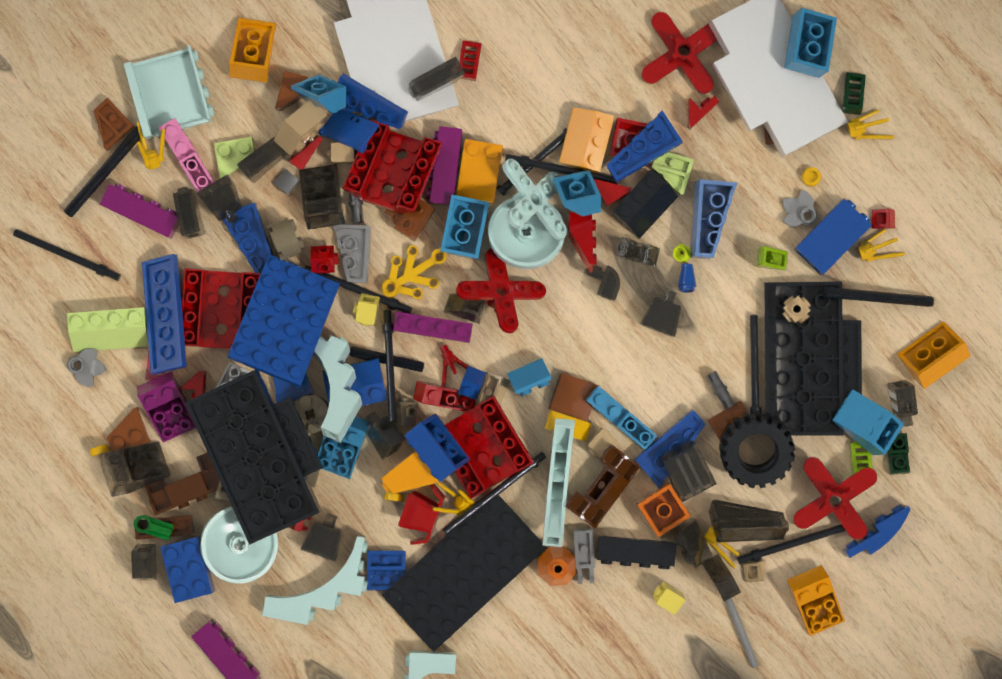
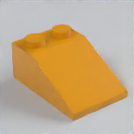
(252, 50)
(479, 170)

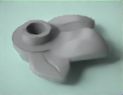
(797, 208)
(89, 367)

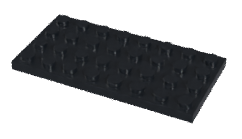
(464, 572)

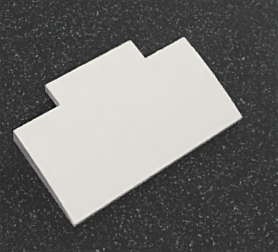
(389, 47)
(787, 102)

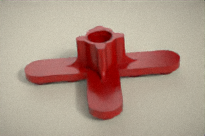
(673, 59)
(500, 291)
(827, 488)

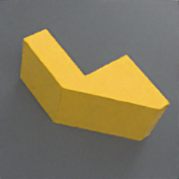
(581, 427)

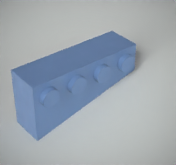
(709, 215)

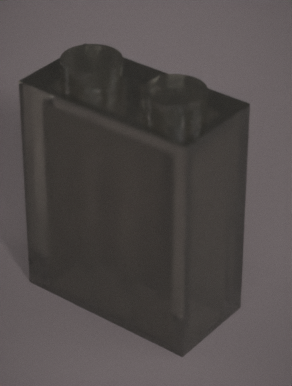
(687, 470)

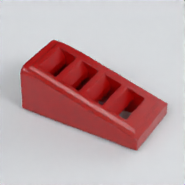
(470, 76)
(300, 159)

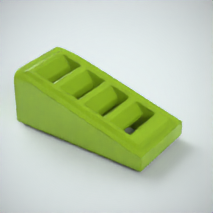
(854, 462)

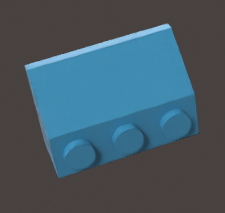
(465, 227)

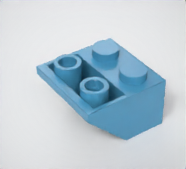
(529, 376)

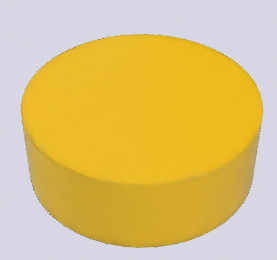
(811, 177)
(99, 450)
(394, 497)

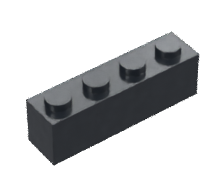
(636, 551)

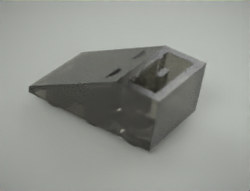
(321, 197)
(134, 468)
(693, 543)

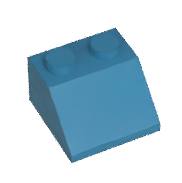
(322, 93)
(579, 193)

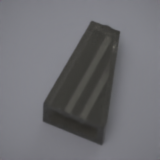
(746, 523)

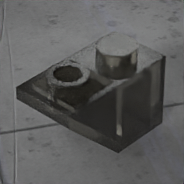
(466, 309)

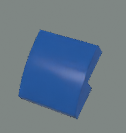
(384, 569)

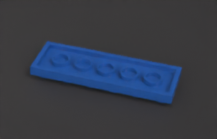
(164, 314)

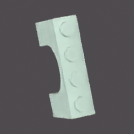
(428, 662)

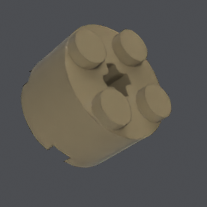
(284, 238)
(320, 409)

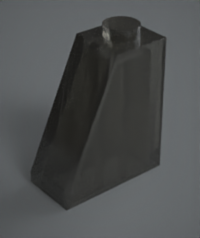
(436, 79)
(262, 160)
(188, 213)
(721, 578)

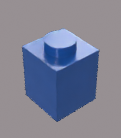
(472, 382)

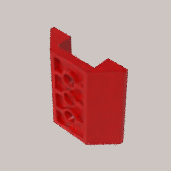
(381, 167)
(206, 309)
(496, 439)

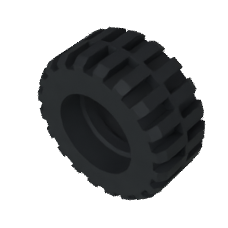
(765, 472)

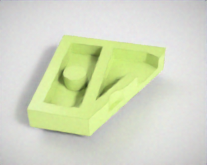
(231, 153)
(674, 170)

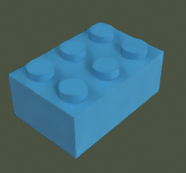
(810, 43)

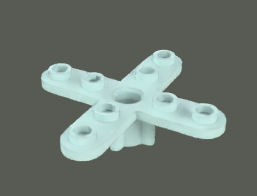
(533, 199)

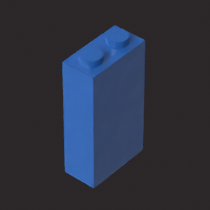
(833, 236)

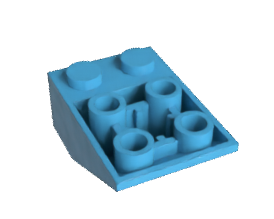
(868, 423)
(342, 457)

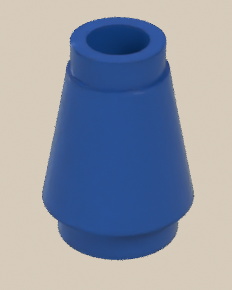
(687, 279)

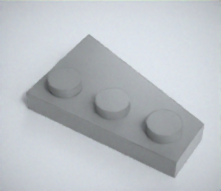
(355, 250)

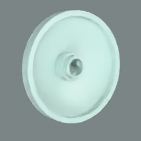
(522, 246)
(229, 553)

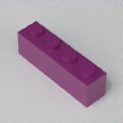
(446, 166)
(140, 211)
(433, 327)
(223, 653)

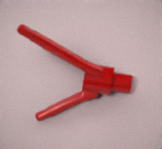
(449, 359)

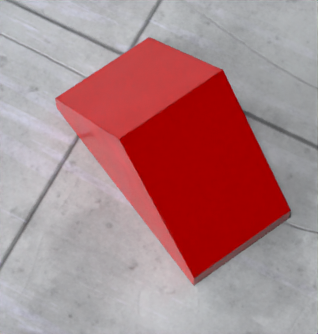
(611, 192)

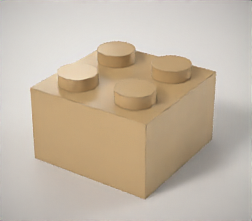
(300, 128)

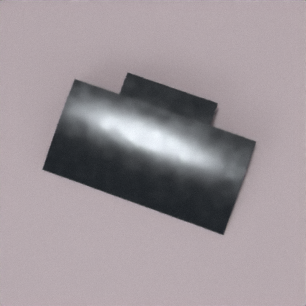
(809, 362)
(258, 454)

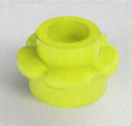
(677, 253)

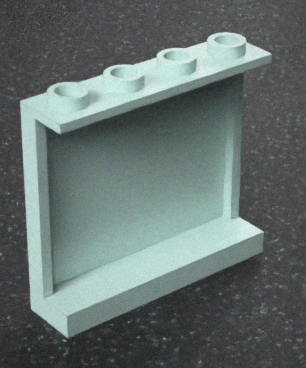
(169, 89)

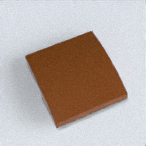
(571, 397)

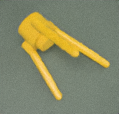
(856, 127)
(151, 157)
(867, 250)
(461, 502)
(711, 539)

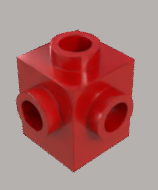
(323, 259)

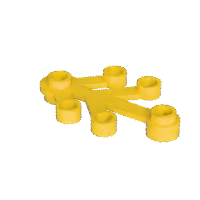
(410, 274)

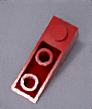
(582, 238)
(442, 396)

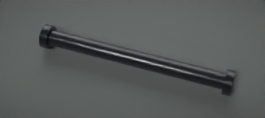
(543, 154)

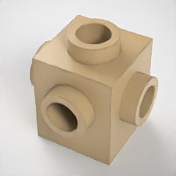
(790, 315)

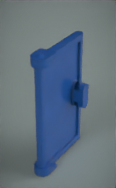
(349, 132)

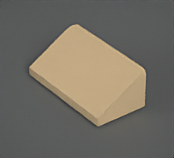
(493, 386)

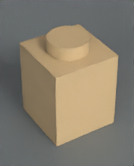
(341, 154)
(600, 443)

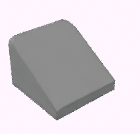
(286, 182)

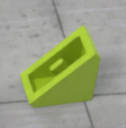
(771, 258)

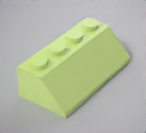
(108, 329)

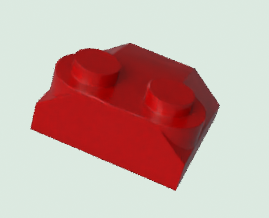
(623, 133)

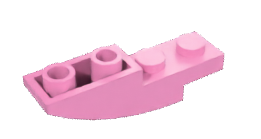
(187, 155)

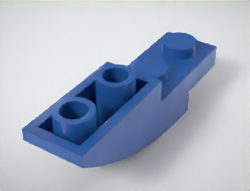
(885, 530)

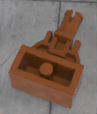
(412, 223)

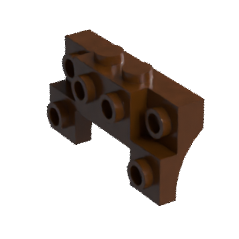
(197, 486)
(606, 487)

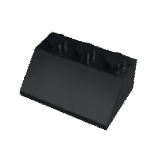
(645, 204)

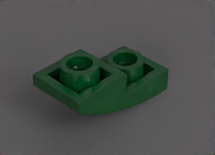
(898, 455)

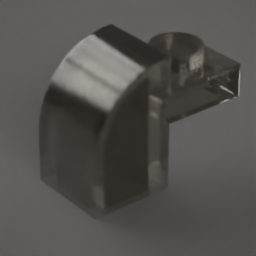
(638, 252)
(609, 281)

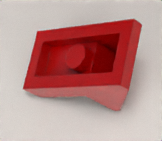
(695, 114)
(198, 383)

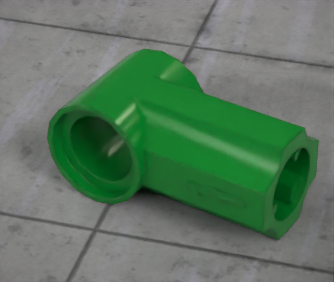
(155, 527)

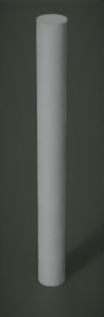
(742, 633)

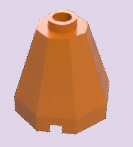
(556, 556)

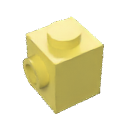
(366, 309)
(668, 597)

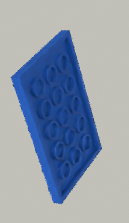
(283, 321)

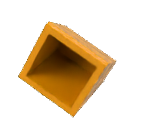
(408, 475)

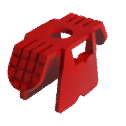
(419, 513)

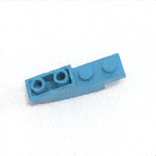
(621, 417)

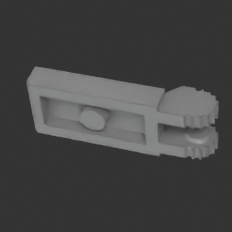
(584, 553)

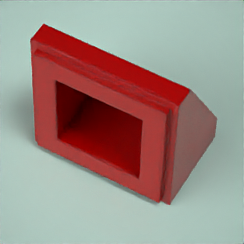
(883, 219)

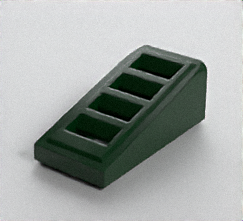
(853, 106)

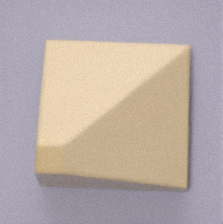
(754, 571)

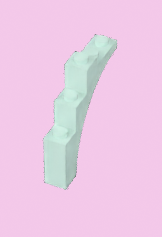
(343, 402)
(558, 482)
(299, 607)

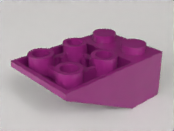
(166, 406)

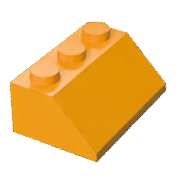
(586, 139)
(934, 354)

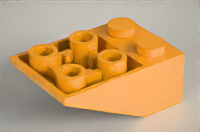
(815, 600)

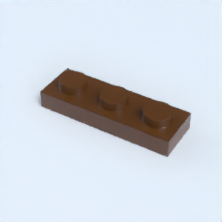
(182, 526)

